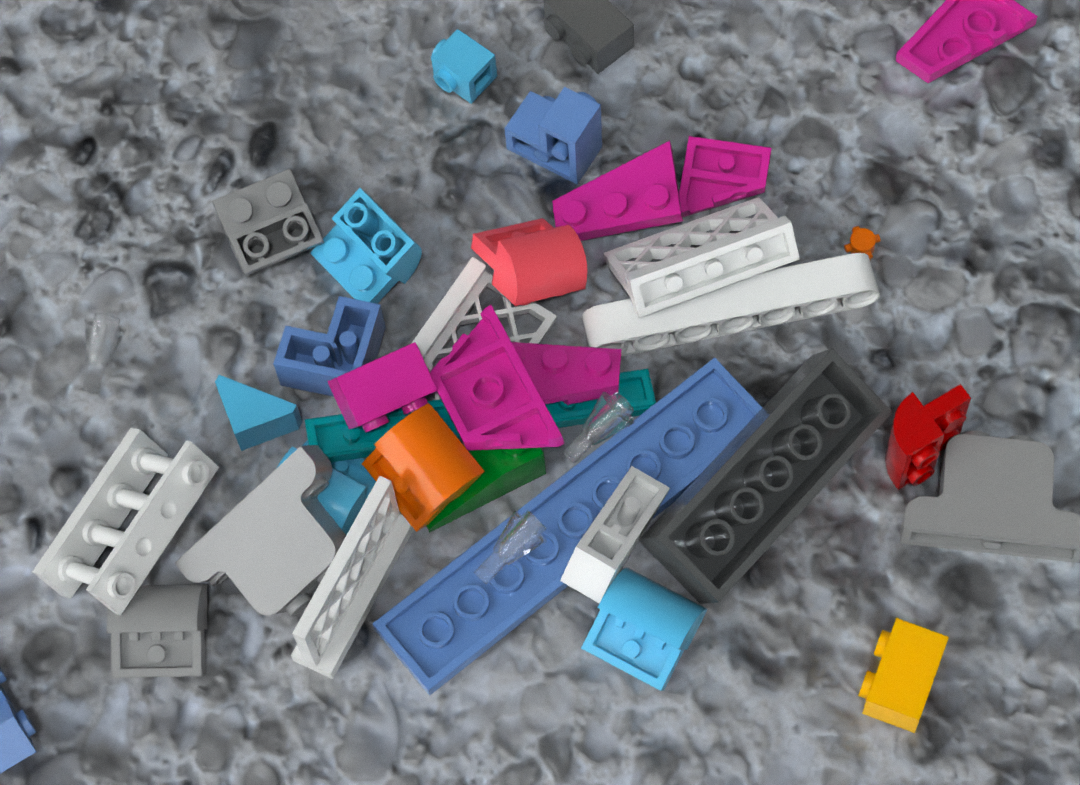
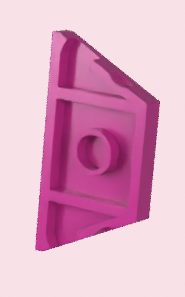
(492, 392)

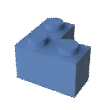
(557, 132)
(312, 358)

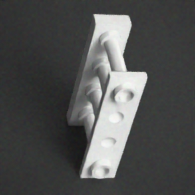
(105, 507)

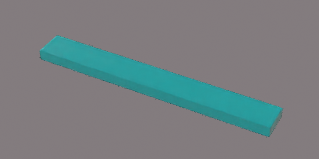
(344, 444)

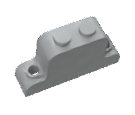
(994, 502)
(274, 539)

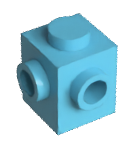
(463, 66)

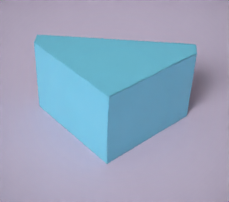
(256, 414)

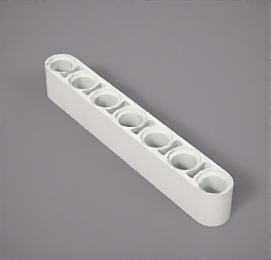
(747, 305)

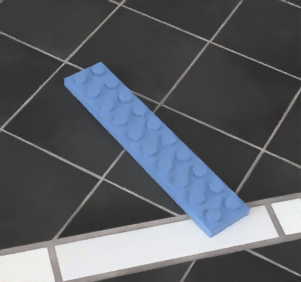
(461, 617)

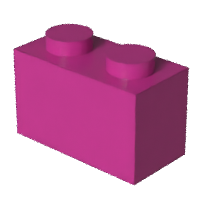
(382, 387)

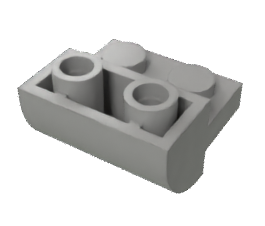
(267, 222)
(160, 632)

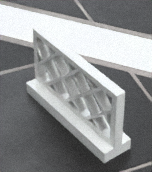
(719, 262)
(454, 312)
(352, 582)

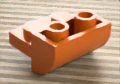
(424, 464)

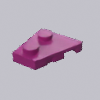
(721, 173)

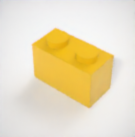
(904, 674)

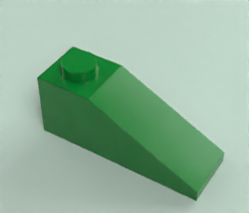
(503, 473)

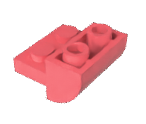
(533, 260)

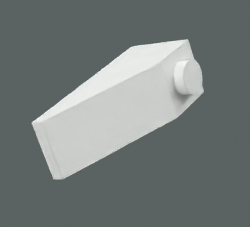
(614, 534)

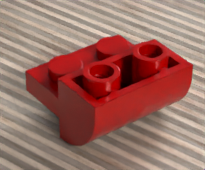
(921, 433)

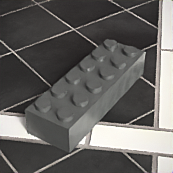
(765, 477)

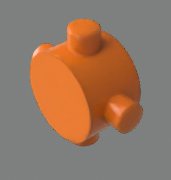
(862, 241)

